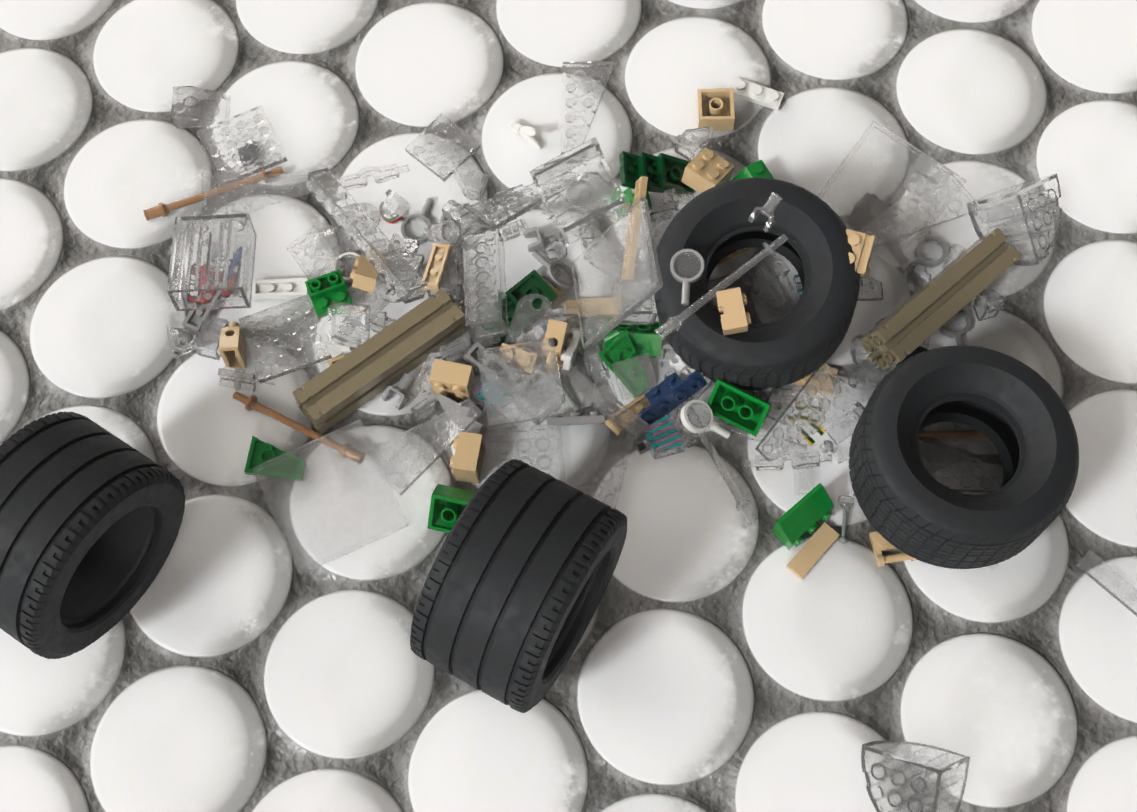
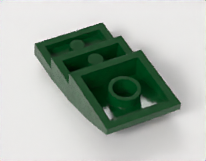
(662, 171)
(529, 284)

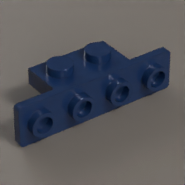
(670, 394)

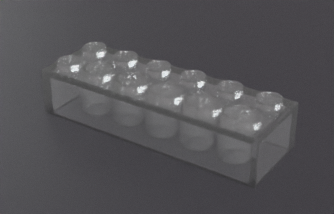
(484, 283)

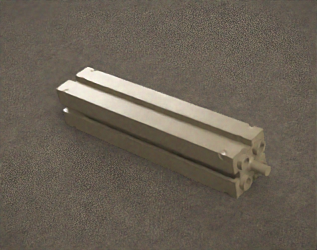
(939, 300)
(381, 361)

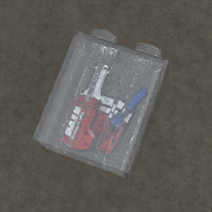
(212, 261)

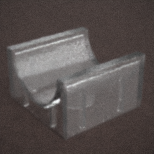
(579, 191)

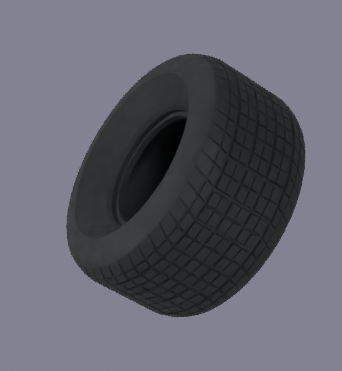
(817, 248)
(1003, 403)

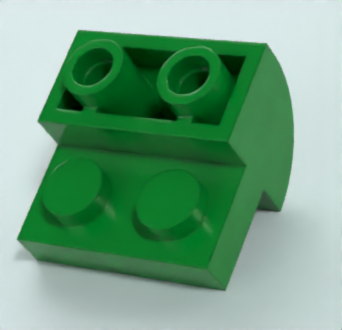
(326, 290)

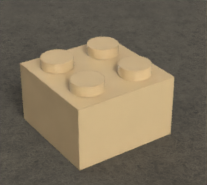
(716, 109)
(707, 171)
(452, 379)
(468, 457)

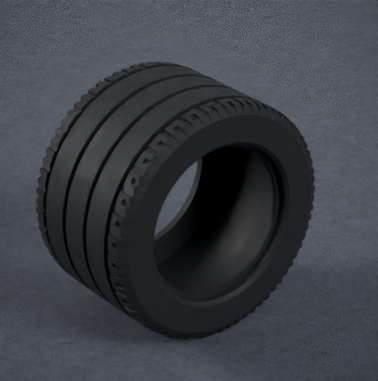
(78, 531)
(517, 584)

